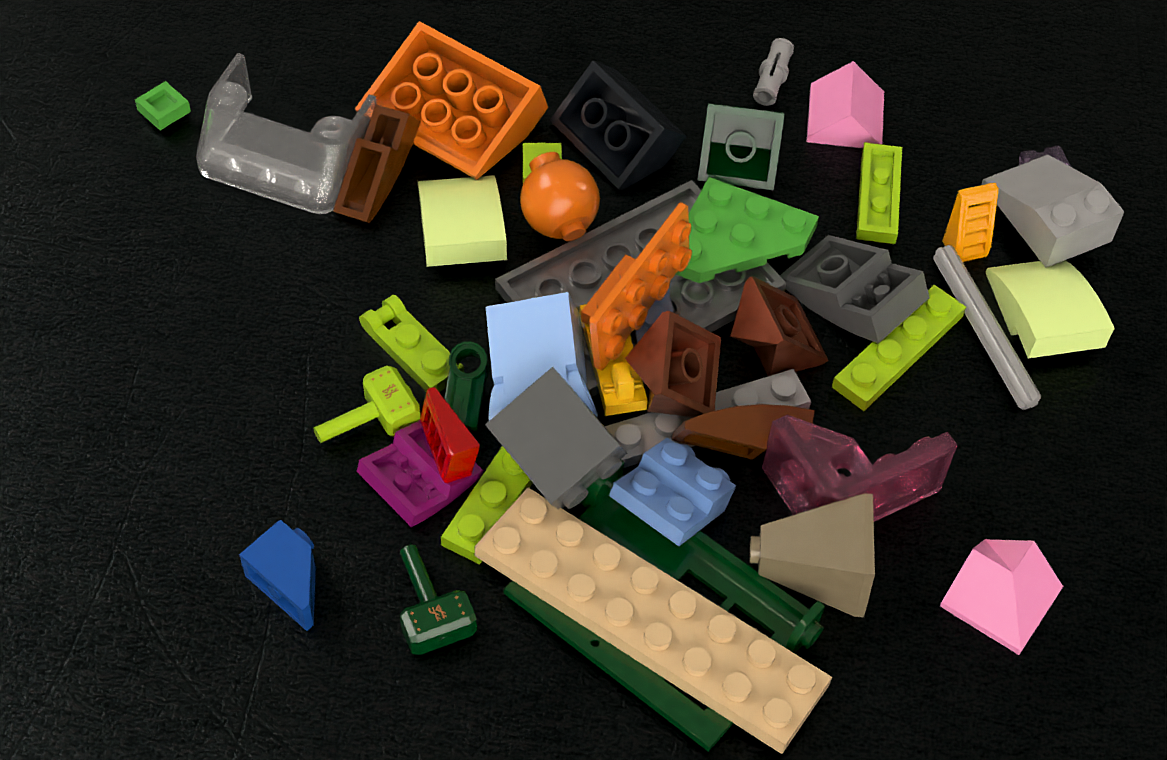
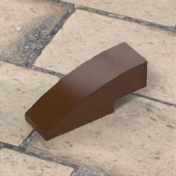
(376, 163)
(737, 429)

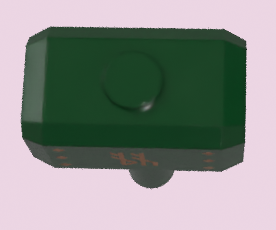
(435, 619)

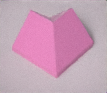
(1004, 591)

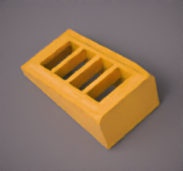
(972, 227)

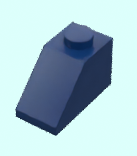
(284, 570)

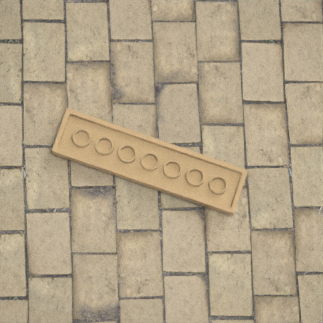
(654, 619)

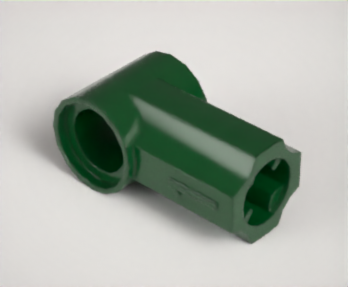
(466, 390)

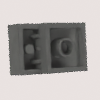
(856, 287)

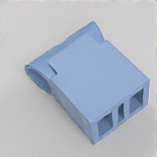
(531, 339)

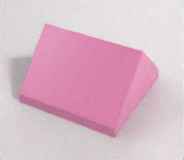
(845, 109)

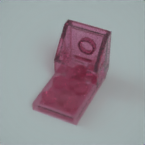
(805, 457)

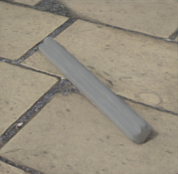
(987, 328)

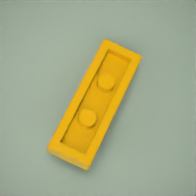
(618, 383)

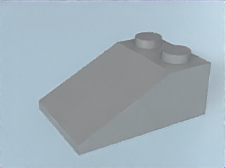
(1056, 208)

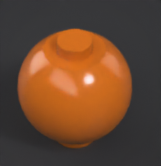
(559, 197)

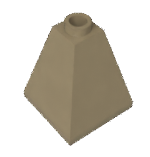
(822, 553)

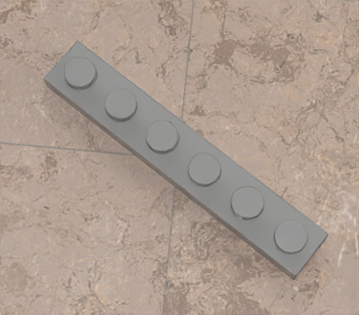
(648, 430)

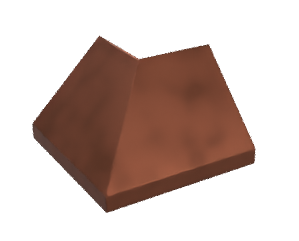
(776, 329)
(678, 366)

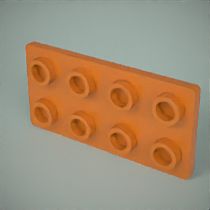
(634, 286)

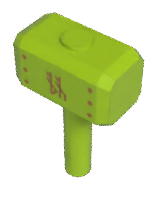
(387, 400)

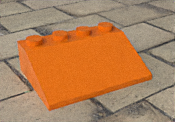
(465, 102)

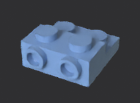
(674, 491)

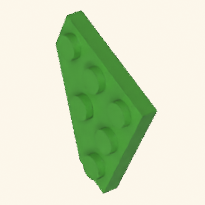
(742, 231)

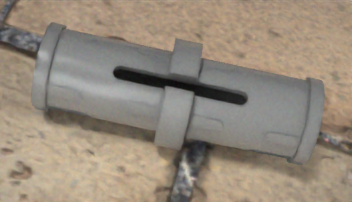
(778, 58)

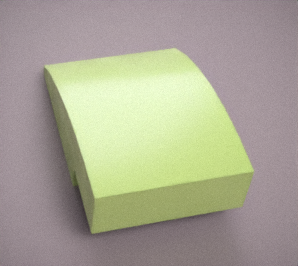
(462, 221)
(1050, 308)

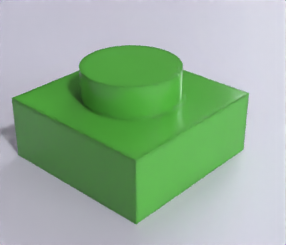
(162, 105)

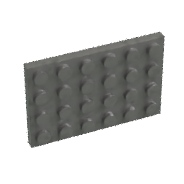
(588, 261)

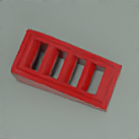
(448, 438)

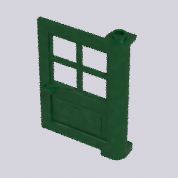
(706, 561)

